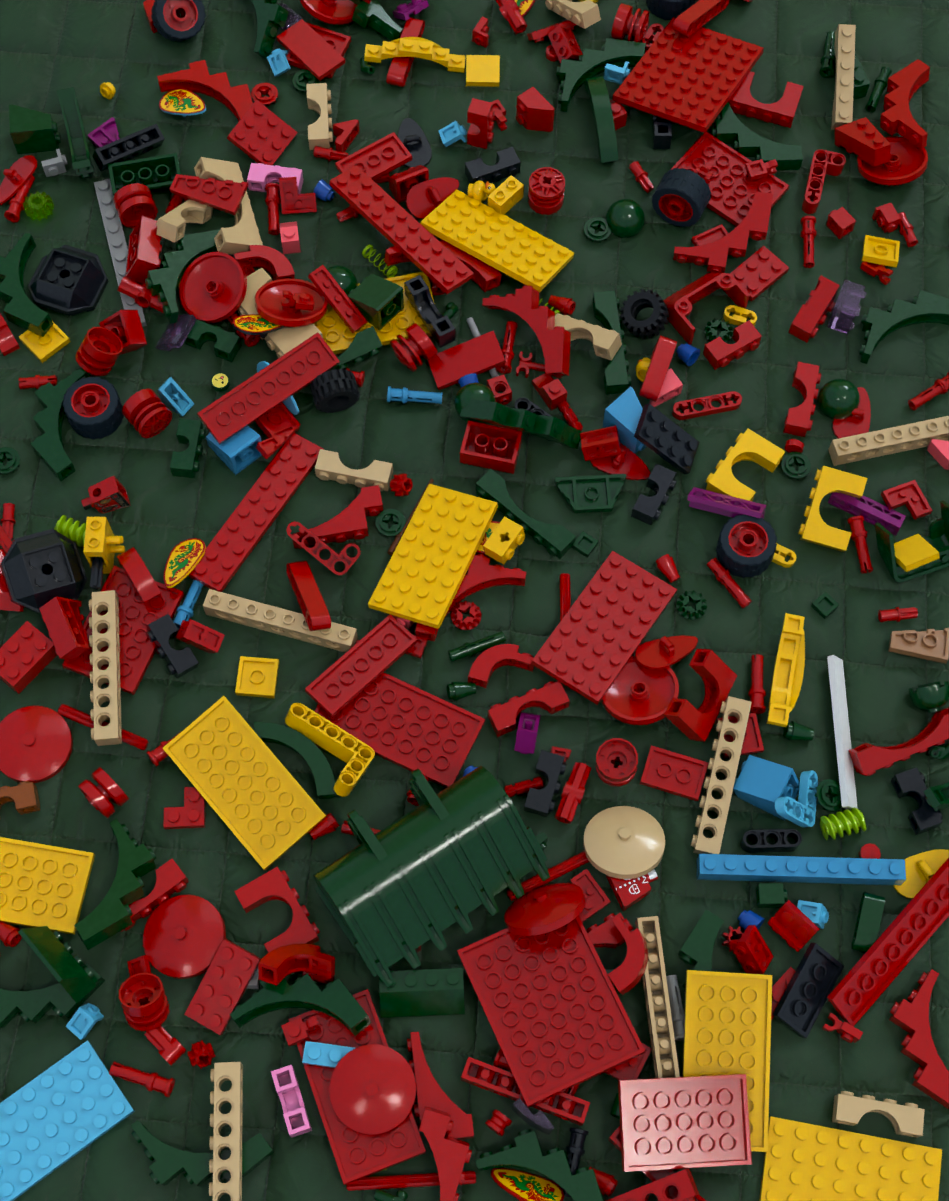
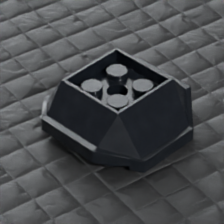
(68, 281)
(24, 575)

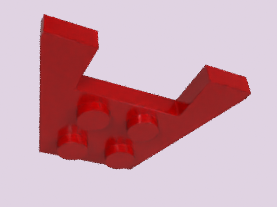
(278, 426)

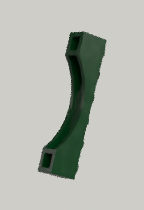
(606, 311)
(363, 345)
(552, 536)

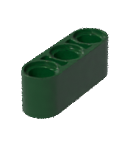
(868, 922)

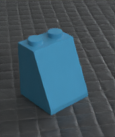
(625, 415)
(238, 450)
(764, 782)

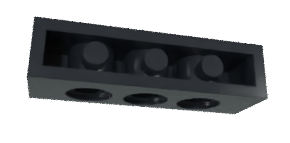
(128, 147)

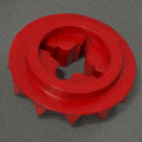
(264, 88)
(470, 622)

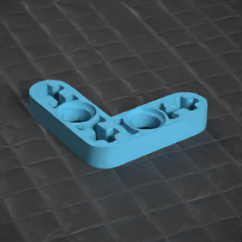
(804, 810)

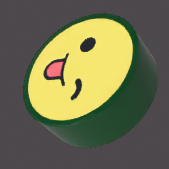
(220, 382)

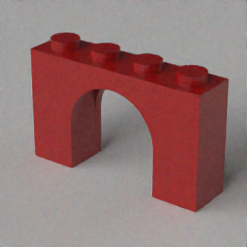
(779, 113)
(718, 682)
(274, 887)

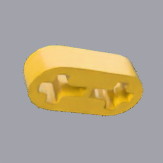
(740, 315)
(780, 554)

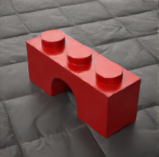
(481, 117)
(720, 353)

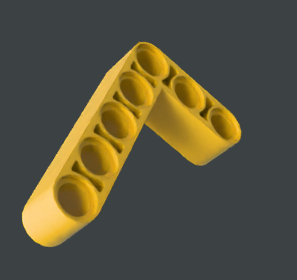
(335, 741)

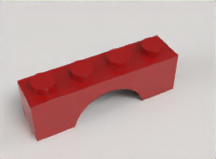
(804, 380)
(550, 698)
(168, 881)

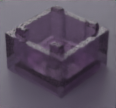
(847, 307)

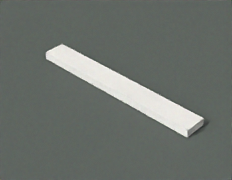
(842, 732)

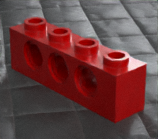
(681, 1180)

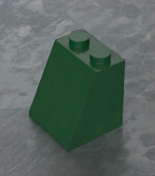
(32, 130)
(377, 300)

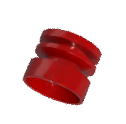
(630, 24)
(546, 190)
(413, 347)
(99, 351)
(147, 413)
(616, 751)
(144, 1001)

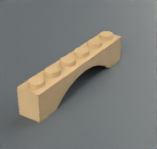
(844, 83)

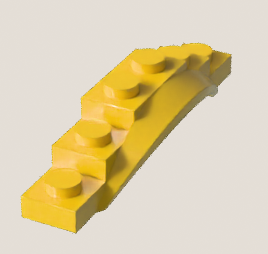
(415, 47)
(787, 670)

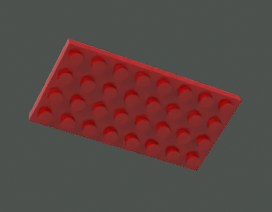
(589, 641)
(411, 728)
(356, 1152)

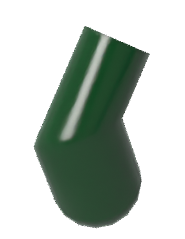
(940, 752)

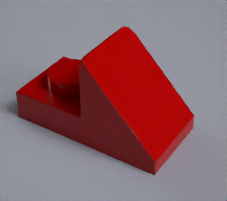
(345, 134)

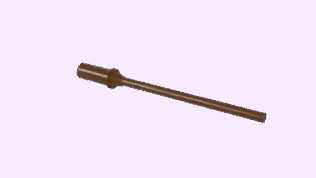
(397, 538)

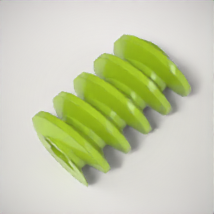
(72, 531)
(842, 822)

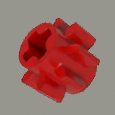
(704, 173)
(401, 485)
(735, 933)
(201, 1054)

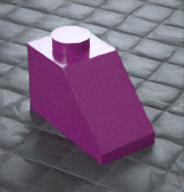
(527, 733)

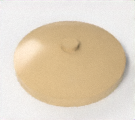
(624, 842)

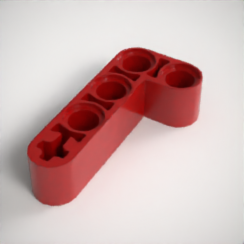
(822, 163)
(657, 368)
(319, 545)

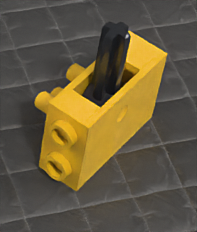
(100, 548)

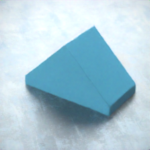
(175, 397)

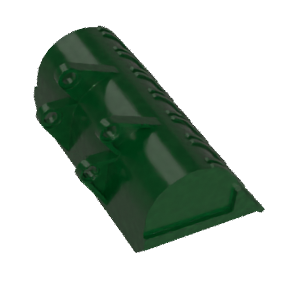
(428, 869)

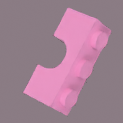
(262, 174)
(291, 1101)

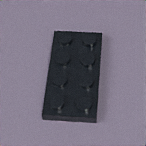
(666, 439)
(808, 990)

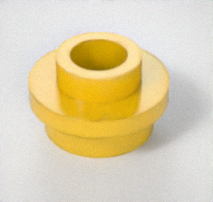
(107, 90)

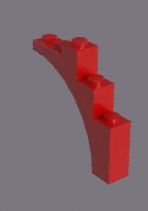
(217, 86)
(897, 114)
(735, 243)
(484, 274)
(553, 340)
(479, 577)
(919, 1046)

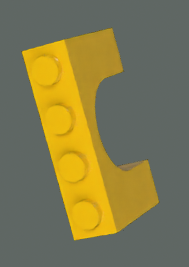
(748, 447)
(815, 529)

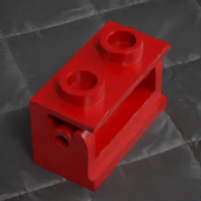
(600, 443)
(200, 636)

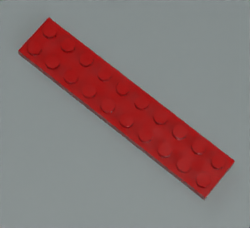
(401, 229)
(256, 513)
(893, 949)

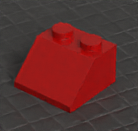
(534, 111)
(401, 182)
(128, 327)

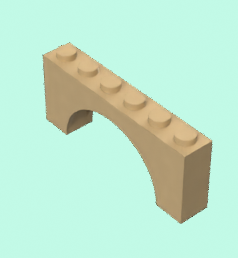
(245, 231)
(282, 339)

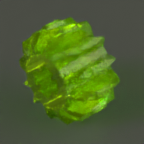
(38, 205)

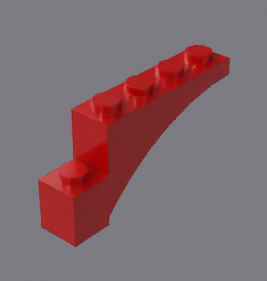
(350, 522)
(432, 1096)
(448, 1152)

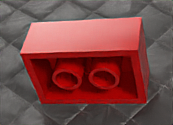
(143, 250)
(490, 447)
(25, 656)

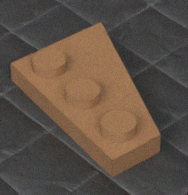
(924, 644)

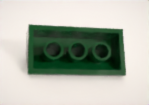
(151, 171)
(59, 960)
(423, 993)

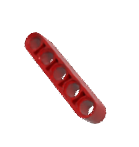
(698, 15)
(401, 66)
(308, 596)

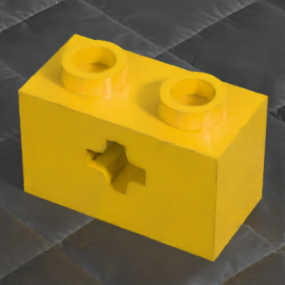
(506, 195)
(498, 545)

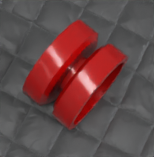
(133, 202)
(105, 790)

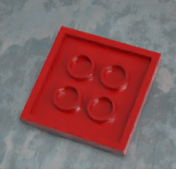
(337, 40)
(262, 134)

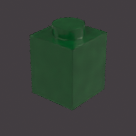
(770, 895)

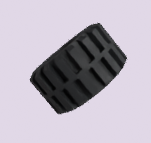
(638, 302)
(334, 391)

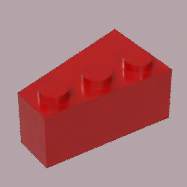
(864, 140)
(814, 310)
(65, 627)

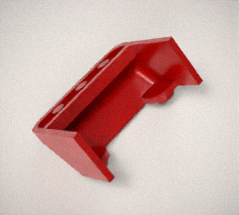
(681, 302)

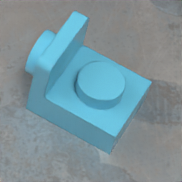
(278, 61)
(616, 74)
(453, 133)
(815, 912)
(84, 1020)

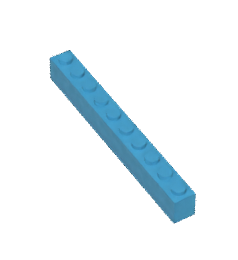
(801, 869)

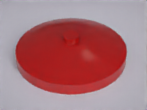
(330, 10)
(905, 164)
(213, 287)
(269, 303)
(641, 694)
(34, 744)
(545, 909)
(183, 936)
(372, 1089)

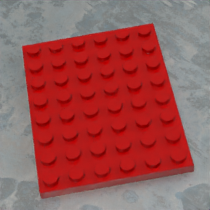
(688, 76)
(550, 1008)

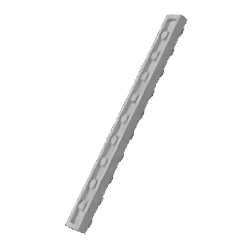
(116, 240)

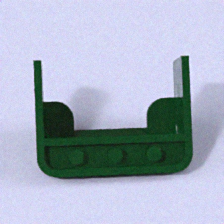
(937, 537)

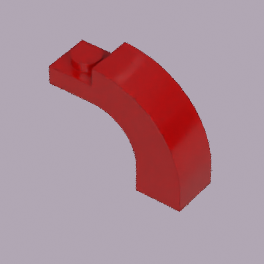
(268, 259)
(138, 574)
(497, 657)
(295, 958)
(636, 959)

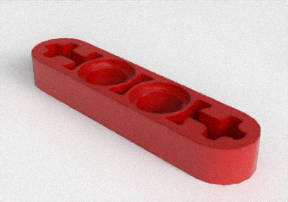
(708, 409)

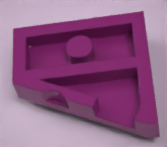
(403, 10)
(104, 133)

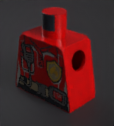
(106, 496)

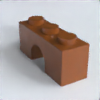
(24, 796)

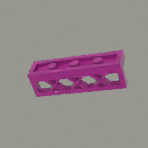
(724, 504)
(871, 515)

